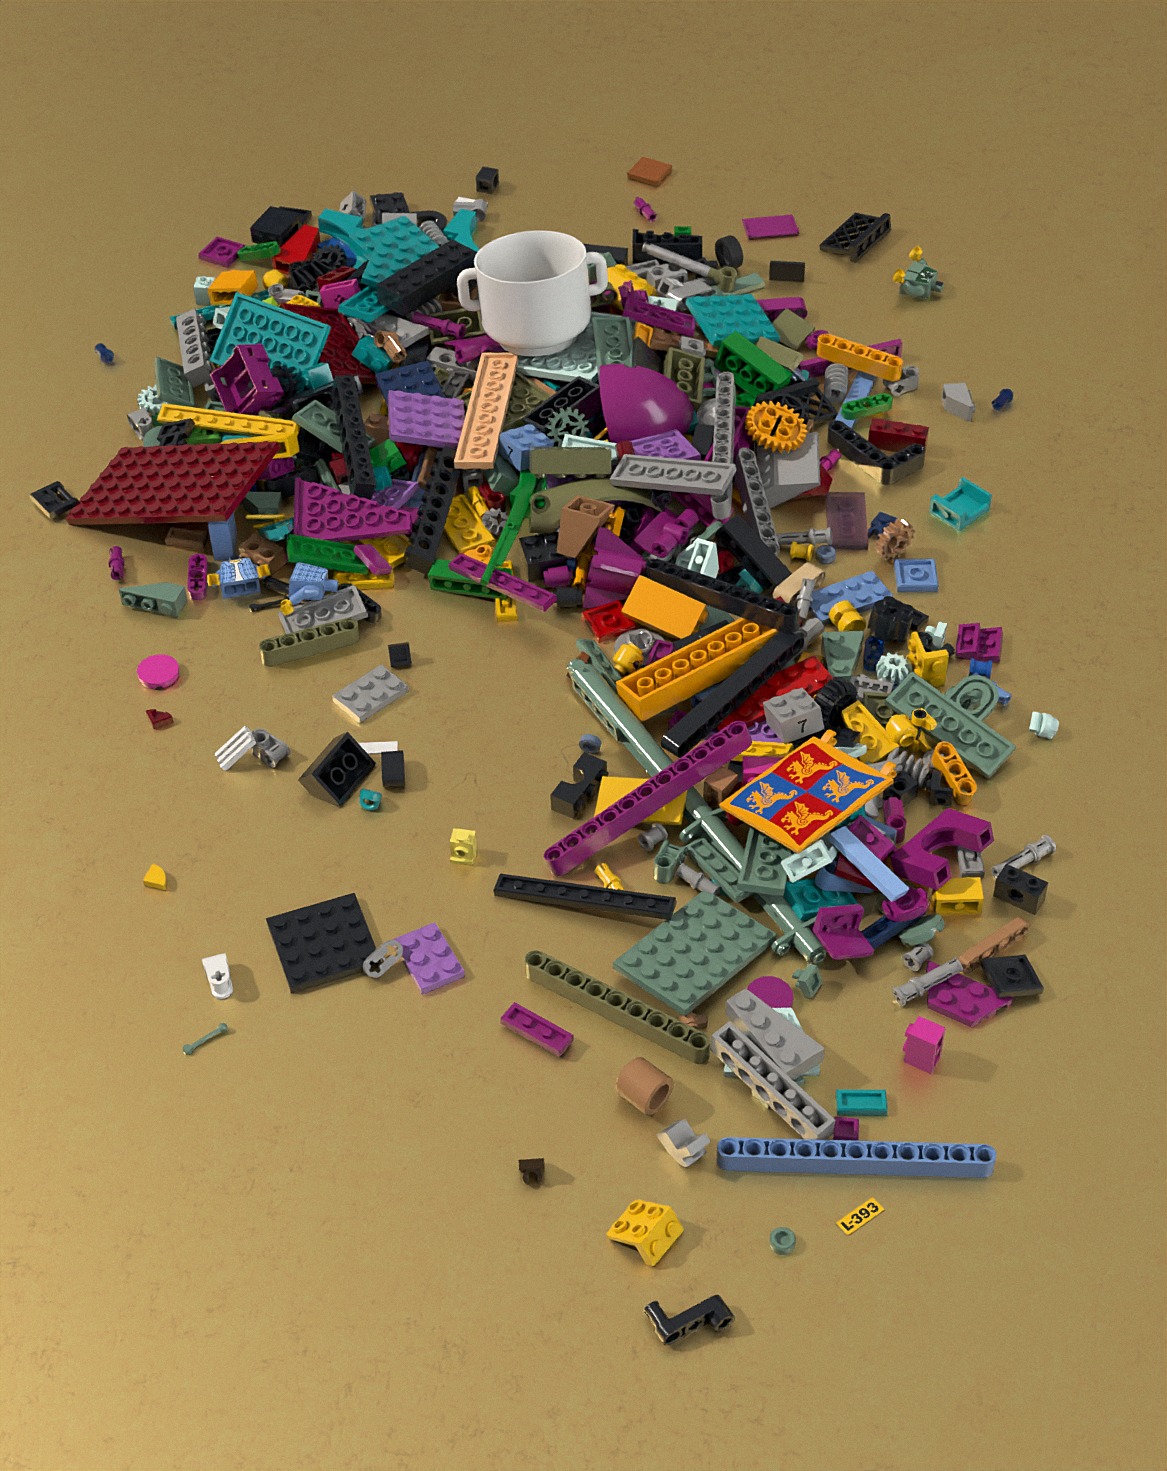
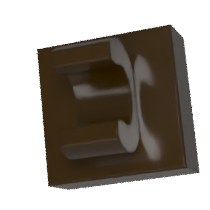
(531, 1165)

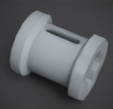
(652, 836)
(917, 956)

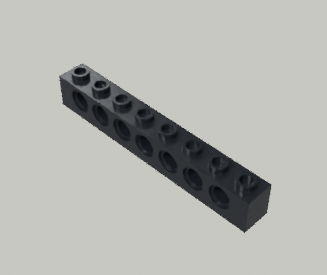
(353, 437)
(433, 512)

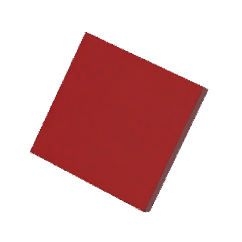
(607, 621)

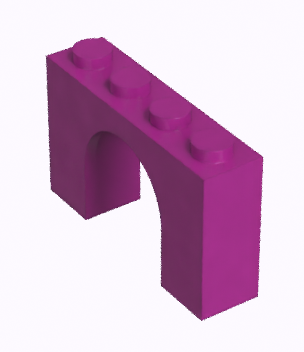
(951, 827)

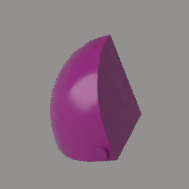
(641, 403)

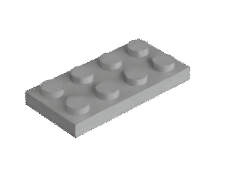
(332, 607)

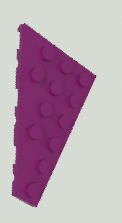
(340, 517)

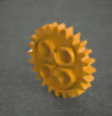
(762, 419)

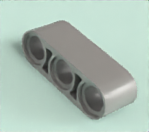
(691, 290)

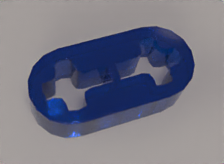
(872, 653)

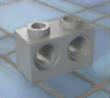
(667, 270)

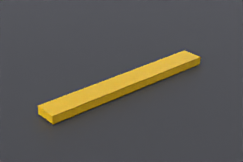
(227, 421)

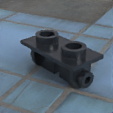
(661, 498)

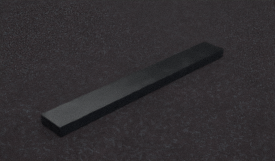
(585, 896)

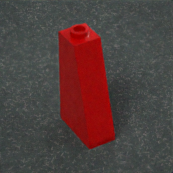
(297, 248)

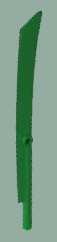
(521, 503)

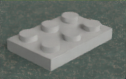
(370, 693)

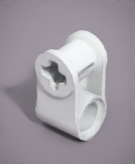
(218, 975)

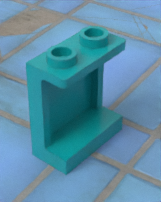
(961, 505)

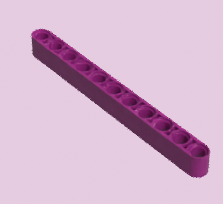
(647, 798)

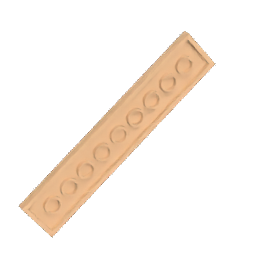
(486, 411)

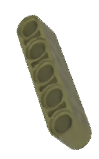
(309, 642)

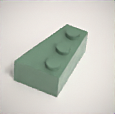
(841, 652)

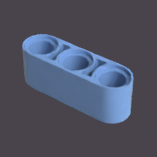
(828, 881)

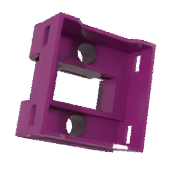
(247, 365)

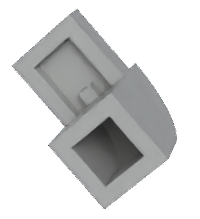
(683, 1143)

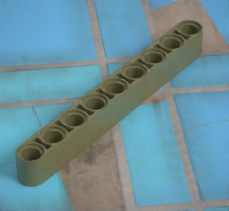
(618, 1007)

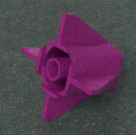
(611, 570)

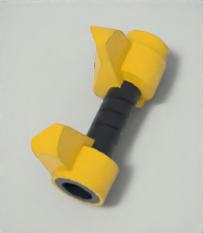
(920, 719)

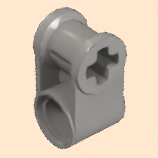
(908, 382)
(140, 422)
(269, 747)

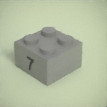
(793, 715)

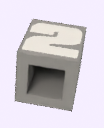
(666, 285)

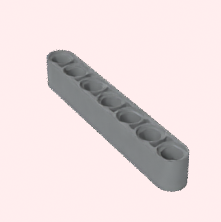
(754, 498)

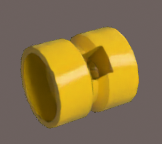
(846, 617)

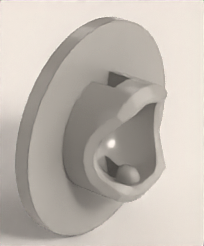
(642, 638)

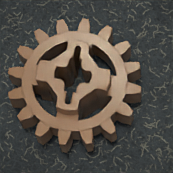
(894, 539)

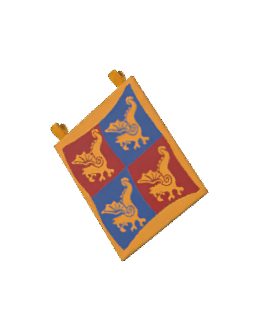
(808, 793)

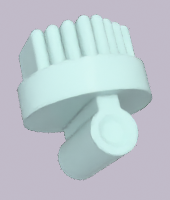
(1043, 725)

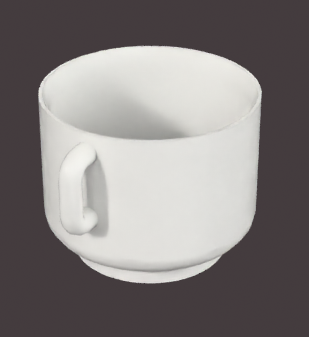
(533, 290)

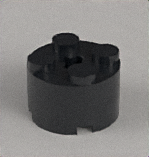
(890, 620)

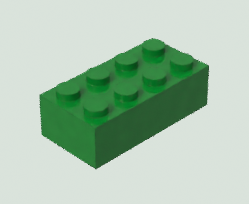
(750, 366)

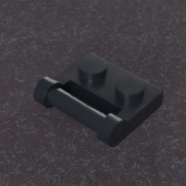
(50, 503)

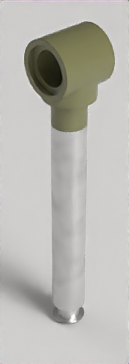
(724, 277)

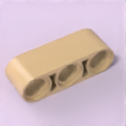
(792, 585)

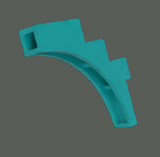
(340, 227)
(462, 228)

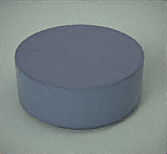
(825, 554)
(590, 743)

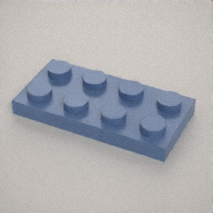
(859, 590)

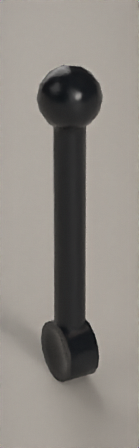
(254, 607)

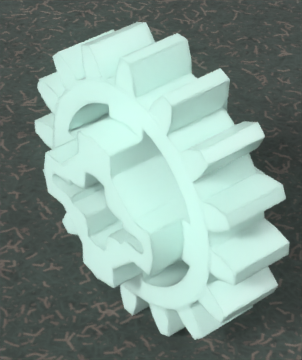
(149, 400)

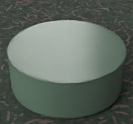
(782, 1241)

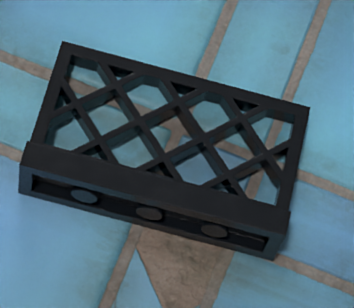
(863, 240)
(804, 391)

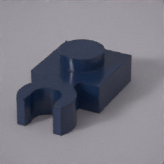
(879, 522)

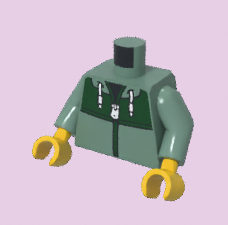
(919, 278)

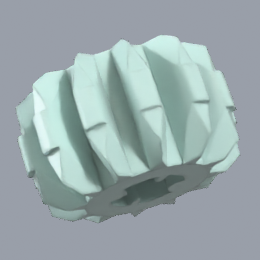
(894, 668)

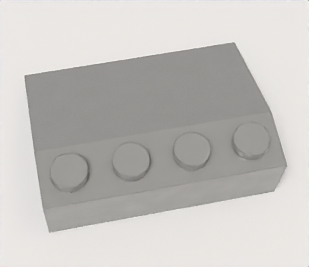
(790, 473)

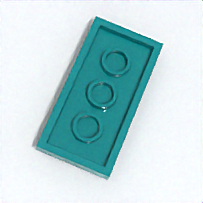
(363, 305)

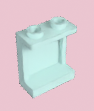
(811, 859)

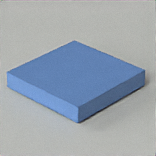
(915, 575)

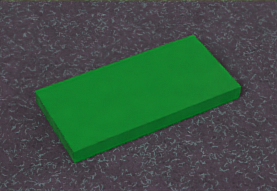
(324, 554)

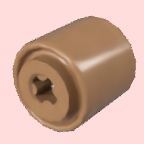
(644, 1086)

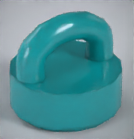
(369, 795)

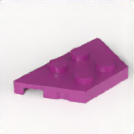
(963, 999)

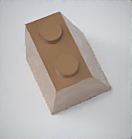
(580, 524)

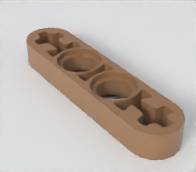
(994, 944)

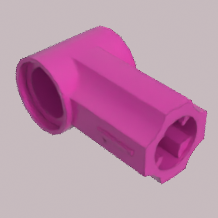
(894, 817)

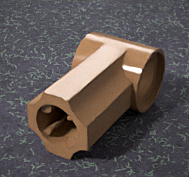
(390, 343)

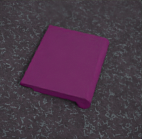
(770, 226)

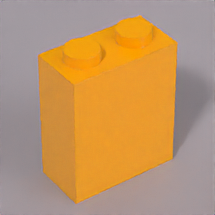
(228, 283)

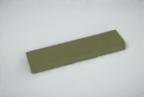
(783, 355)

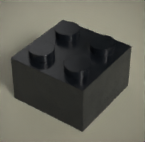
(539, 554)

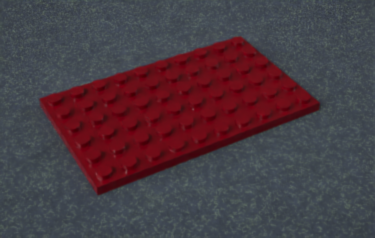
(173, 483)

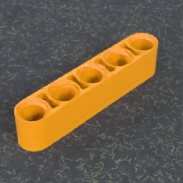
(859, 357)

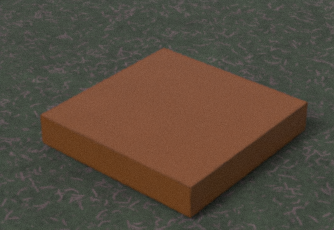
(649, 171)

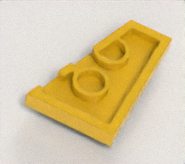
(872, 733)

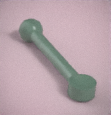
(188, 1049)

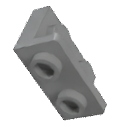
(865, 684)

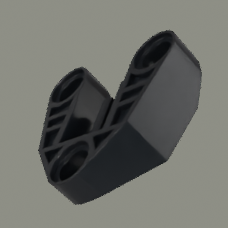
(305, 273)

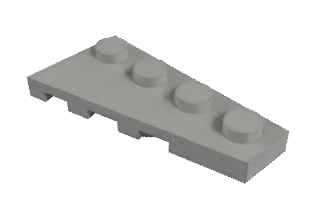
(407, 331)

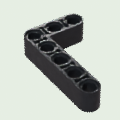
(871, 459)

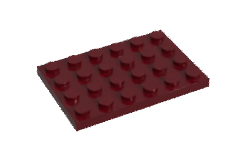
(339, 343)

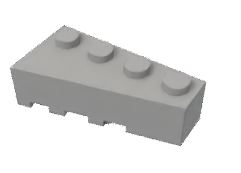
(774, 1034)

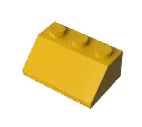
(618, 275)

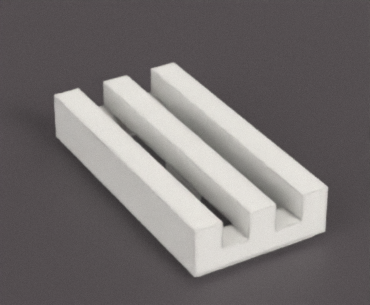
(235, 748)

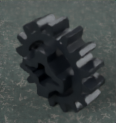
(331, 256)
(287, 380)

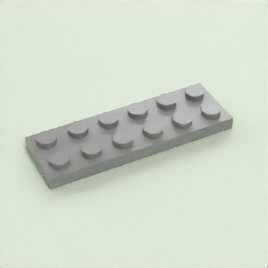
(673, 474)

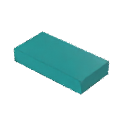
(861, 1102)

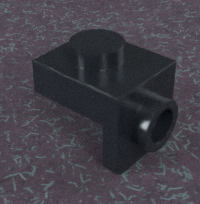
(938, 795)

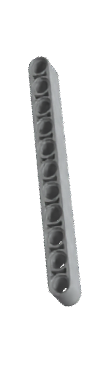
(724, 437)

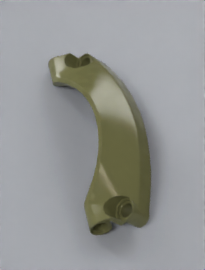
(548, 517)

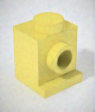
(463, 846)

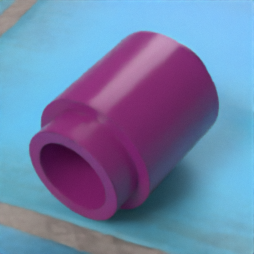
(557, 577)

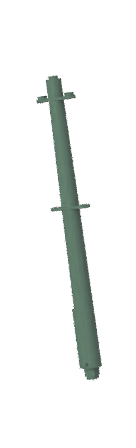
(704, 821)

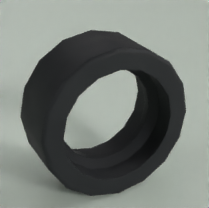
(729, 252)

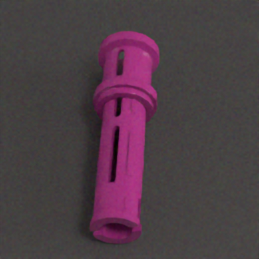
(446, 327)

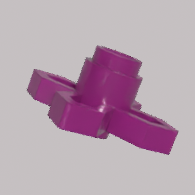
(627, 290)

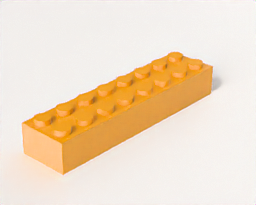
(692, 668)

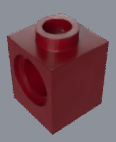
(338, 471)

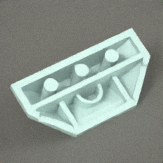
(700, 557)

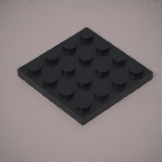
(322, 942)

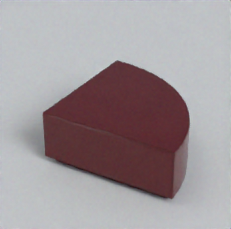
(158, 719)

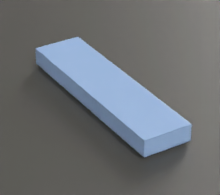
(868, 863)

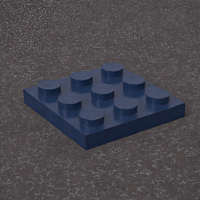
(410, 379)

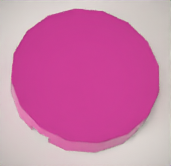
(158, 671)

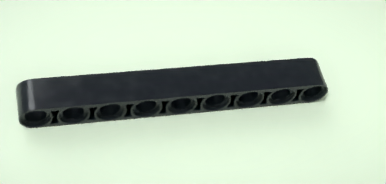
(725, 596)
(731, 693)

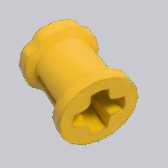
(801, 551)

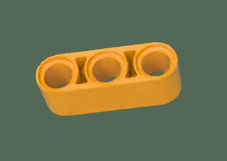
(953, 763)

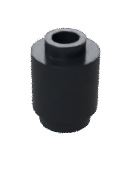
(568, 596)

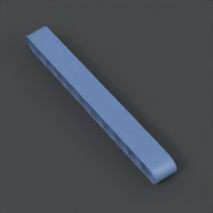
(867, 1152)

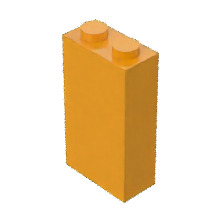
(664, 609)

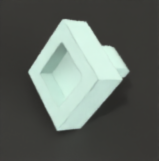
(937, 635)

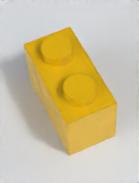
(959, 896)

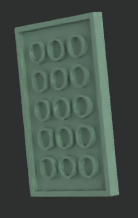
(694, 952)

